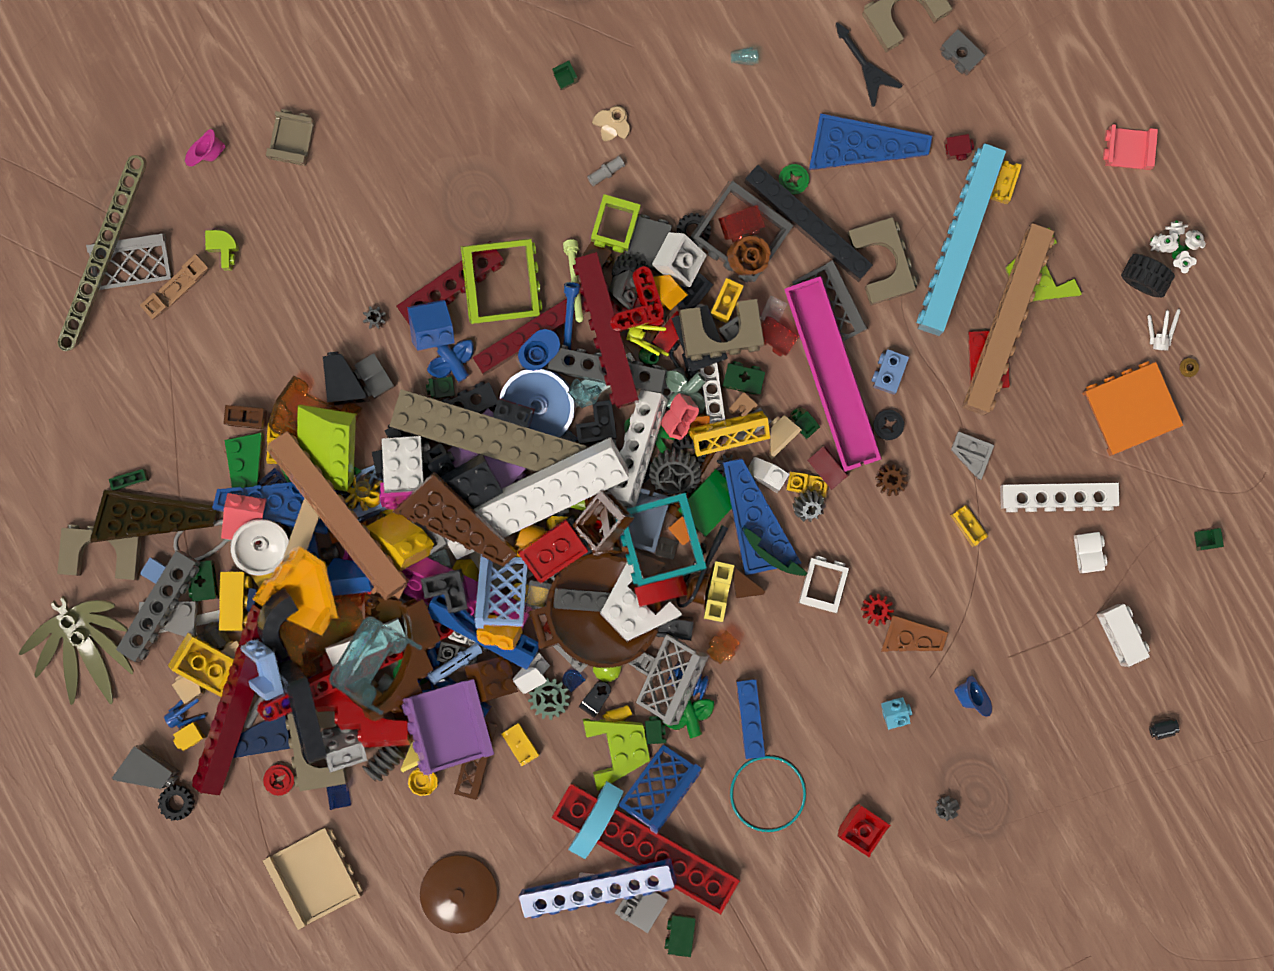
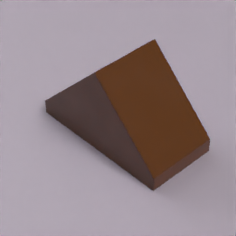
(744, 586)

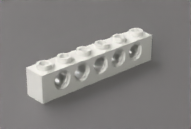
(646, 440)
(1109, 494)

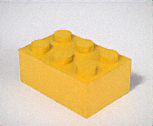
(233, 600)

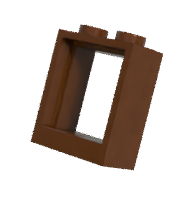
(602, 500)

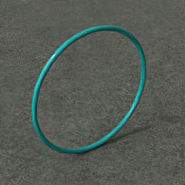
(803, 801)

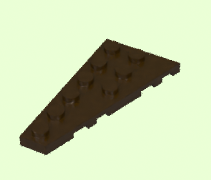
(136, 515)

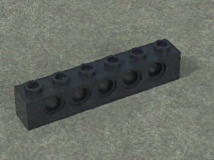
(483, 389)

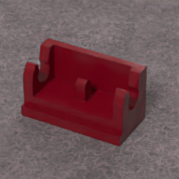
(828, 467)

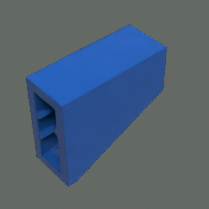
(347, 578)

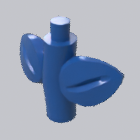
(452, 360)

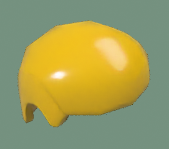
(422, 784)

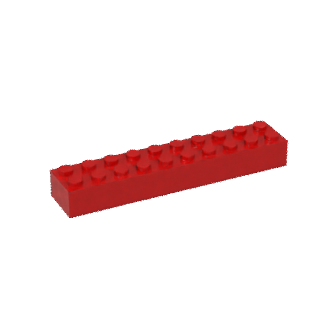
(641, 846)

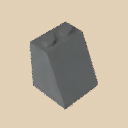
(146, 769)

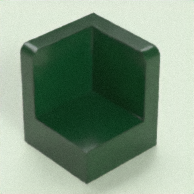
(565, 75)
(1208, 539)

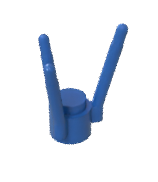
(175, 715)

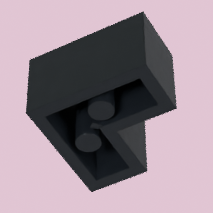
(602, 427)
(451, 585)

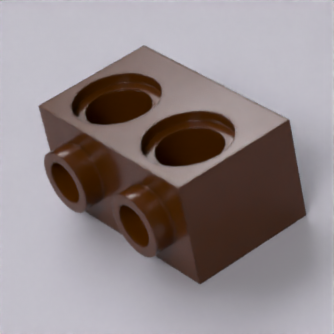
(245, 417)

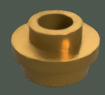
(1183, 370)

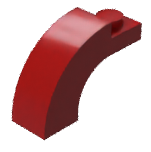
(661, 591)

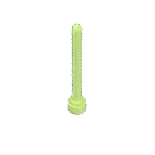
(571, 248)

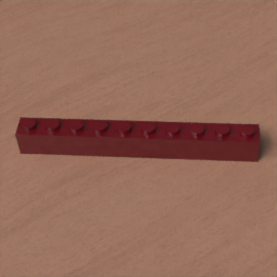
(229, 716)

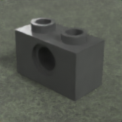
(959, 41)

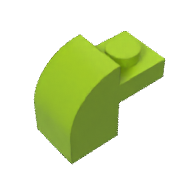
(222, 242)

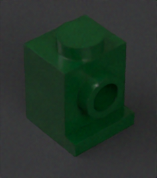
(655, 730)

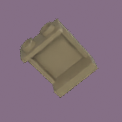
(291, 138)

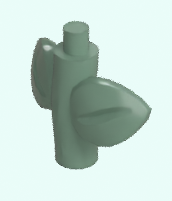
(679, 383)

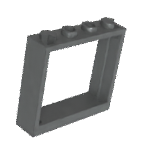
(750, 200)

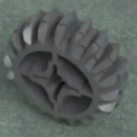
(679, 466)

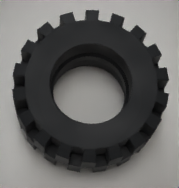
(1147, 275)

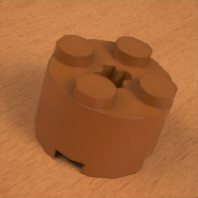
(757, 261)

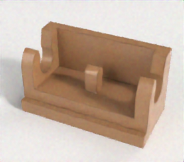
(745, 404)

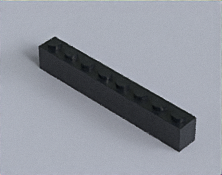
(808, 223)

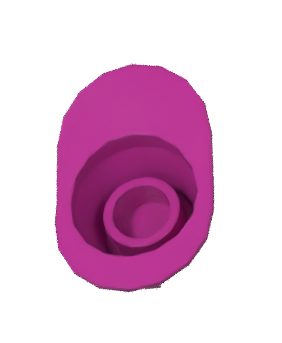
(205, 148)

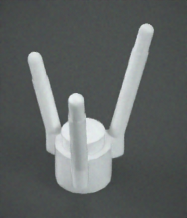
(1163, 341)

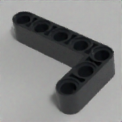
(303, 711)

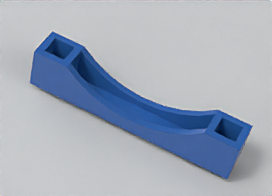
(465, 624)

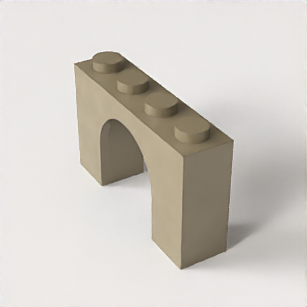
(881, 23)
(885, 234)
(699, 344)
(75, 540)
(309, 775)

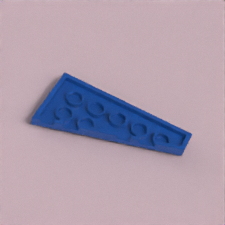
(856, 142)
(281, 504)
(753, 512)

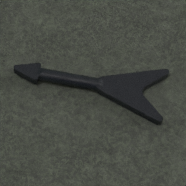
(872, 75)

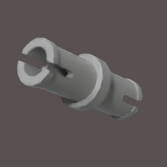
(606, 171)

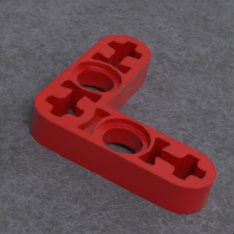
(644, 310)

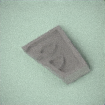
(181, 620)

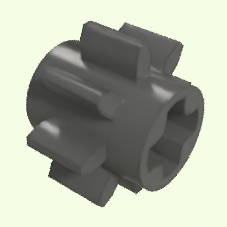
(369, 316)
(947, 808)

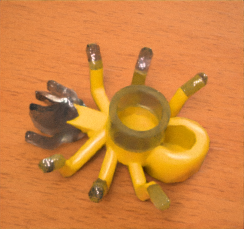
(362, 494)

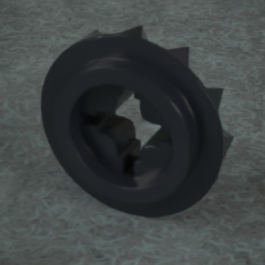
(891, 416)

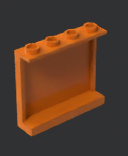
(1133, 407)

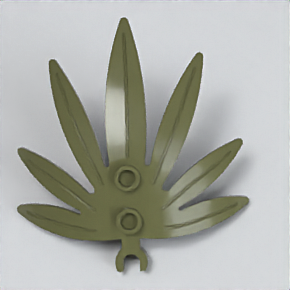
(76, 631)

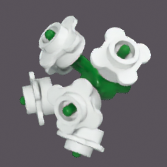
(1172, 245)

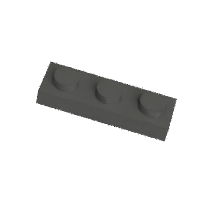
(580, 599)

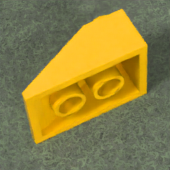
(401, 540)
(201, 664)

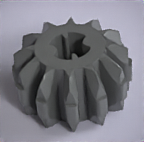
(809, 505)

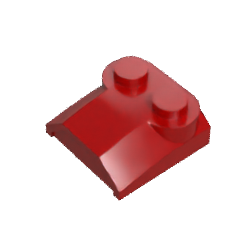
(862, 829)

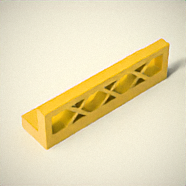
(729, 426)

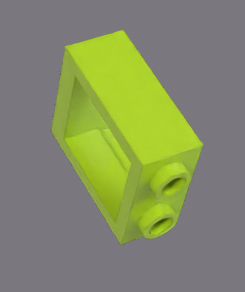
(622, 205)

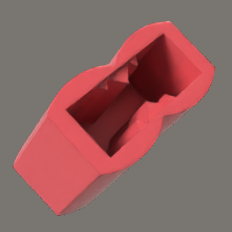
(680, 416)

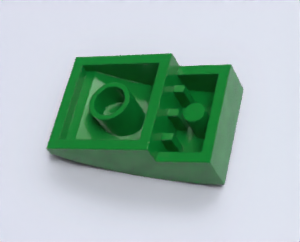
(709, 503)

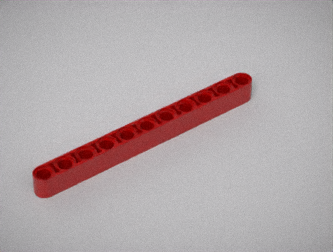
(279, 710)

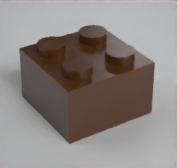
(492, 678)

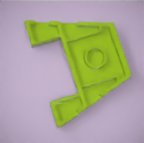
(1047, 289)
(626, 748)

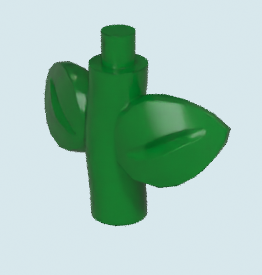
(692, 714)

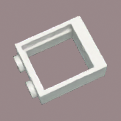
(839, 566)

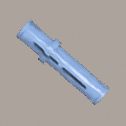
(474, 651)

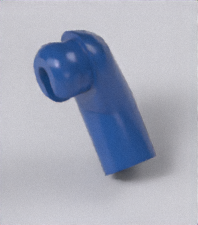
(432, 655)

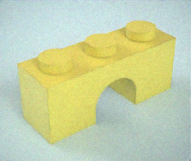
(718, 591)

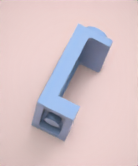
(268, 682)

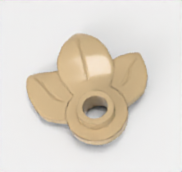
(610, 125)

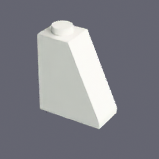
(767, 474)

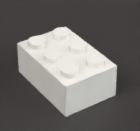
(402, 464)
(1123, 635)

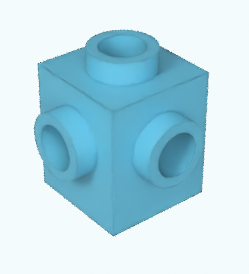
(896, 713)

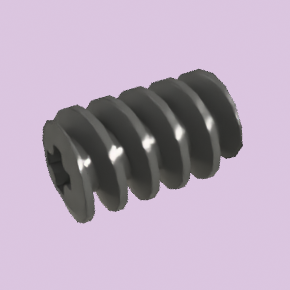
(384, 762)

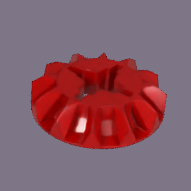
(269, 779)

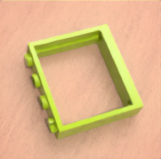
(470, 282)

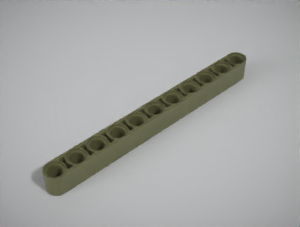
(95, 260)

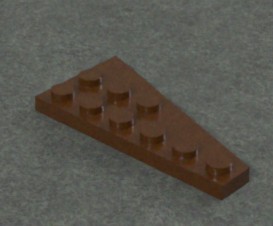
(448, 515)

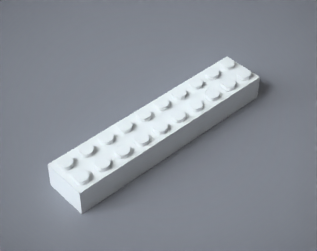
(551, 490)

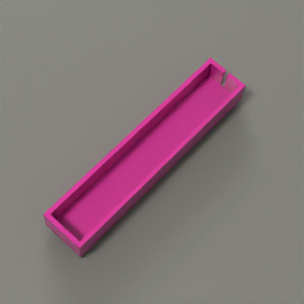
(833, 373)

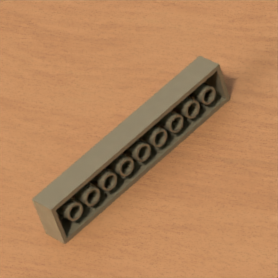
(479, 433)

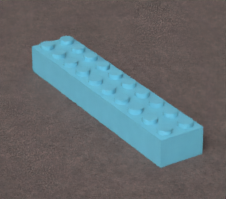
(962, 237)

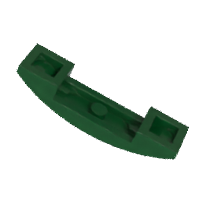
(791, 567)

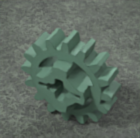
(559, 706)

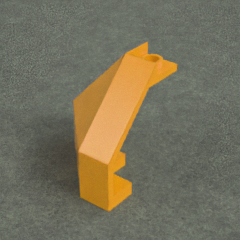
(307, 585)

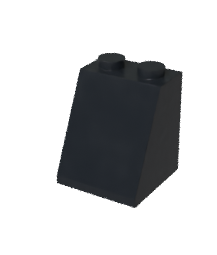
(341, 381)

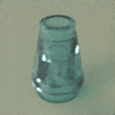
(745, 56)

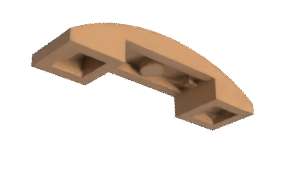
(175, 287)

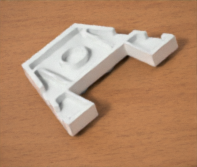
(624, 611)

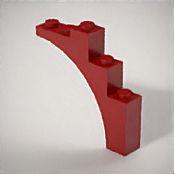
(350, 716)

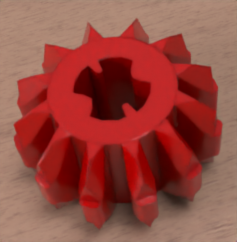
(883, 613)

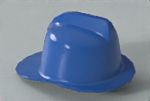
(539, 350)
(973, 696)

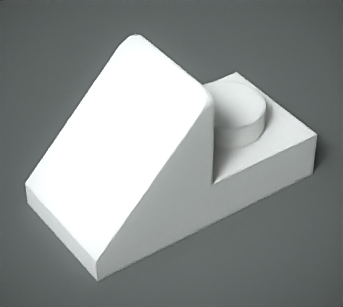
(532, 677)

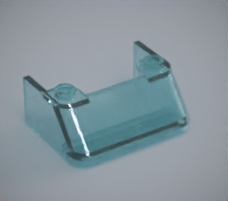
(364, 658)

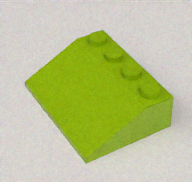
(330, 442)

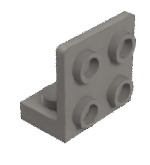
(342, 748)

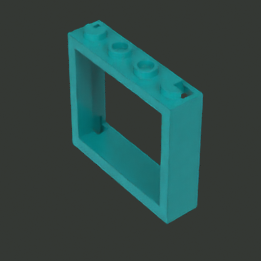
(692, 534)

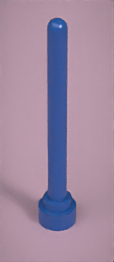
(571, 290)

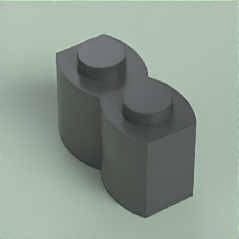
(374, 376)

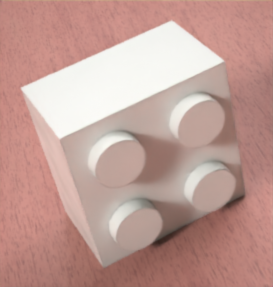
(679, 258)

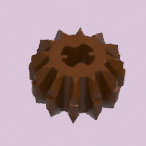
(889, 486)

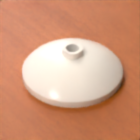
(259, 558)

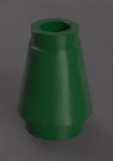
(644, 357)

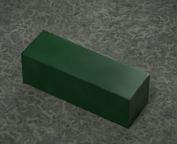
(128, 479)

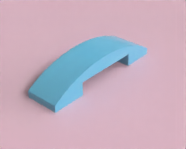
(596, 821)

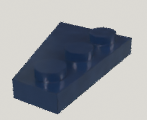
(264, 738)

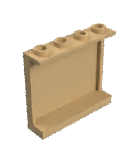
(313, 877)

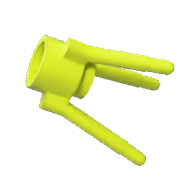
(637, 336)

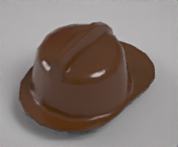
(701, 596)

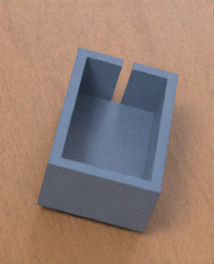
(647, 524)

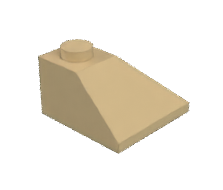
(781, 433)

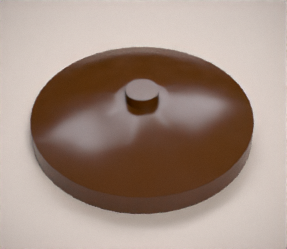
(458, 894)

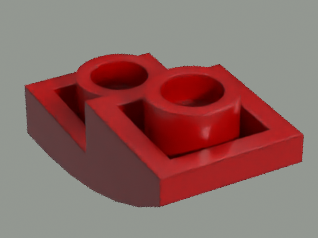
(668, 338)

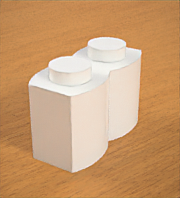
(1089, 552)

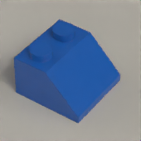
(430, 325)

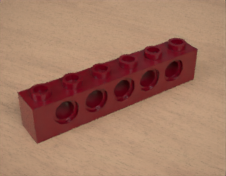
(453, 274)

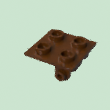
(382, 610)

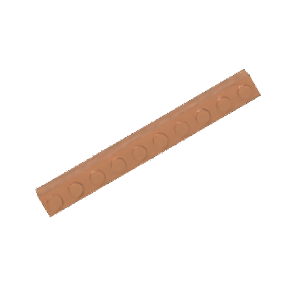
(336, 515)

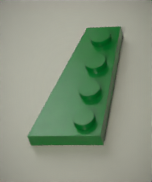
(244, 460)

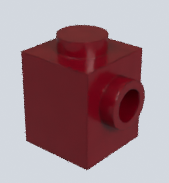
(958, 147)

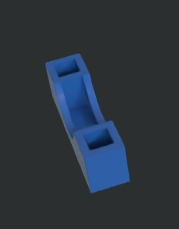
(750, 719)

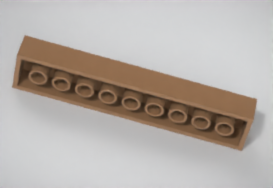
(1008, 318)

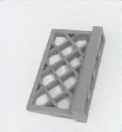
(133, 244)
(683, 690)

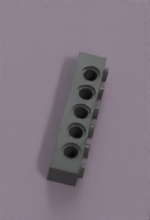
(595, 374)
(129, 645)

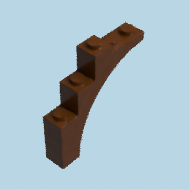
(415, 662)

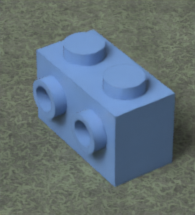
(890, 371)

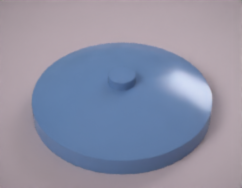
(546, 394)

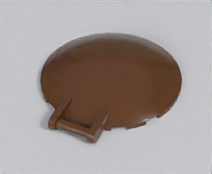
(585, 633)

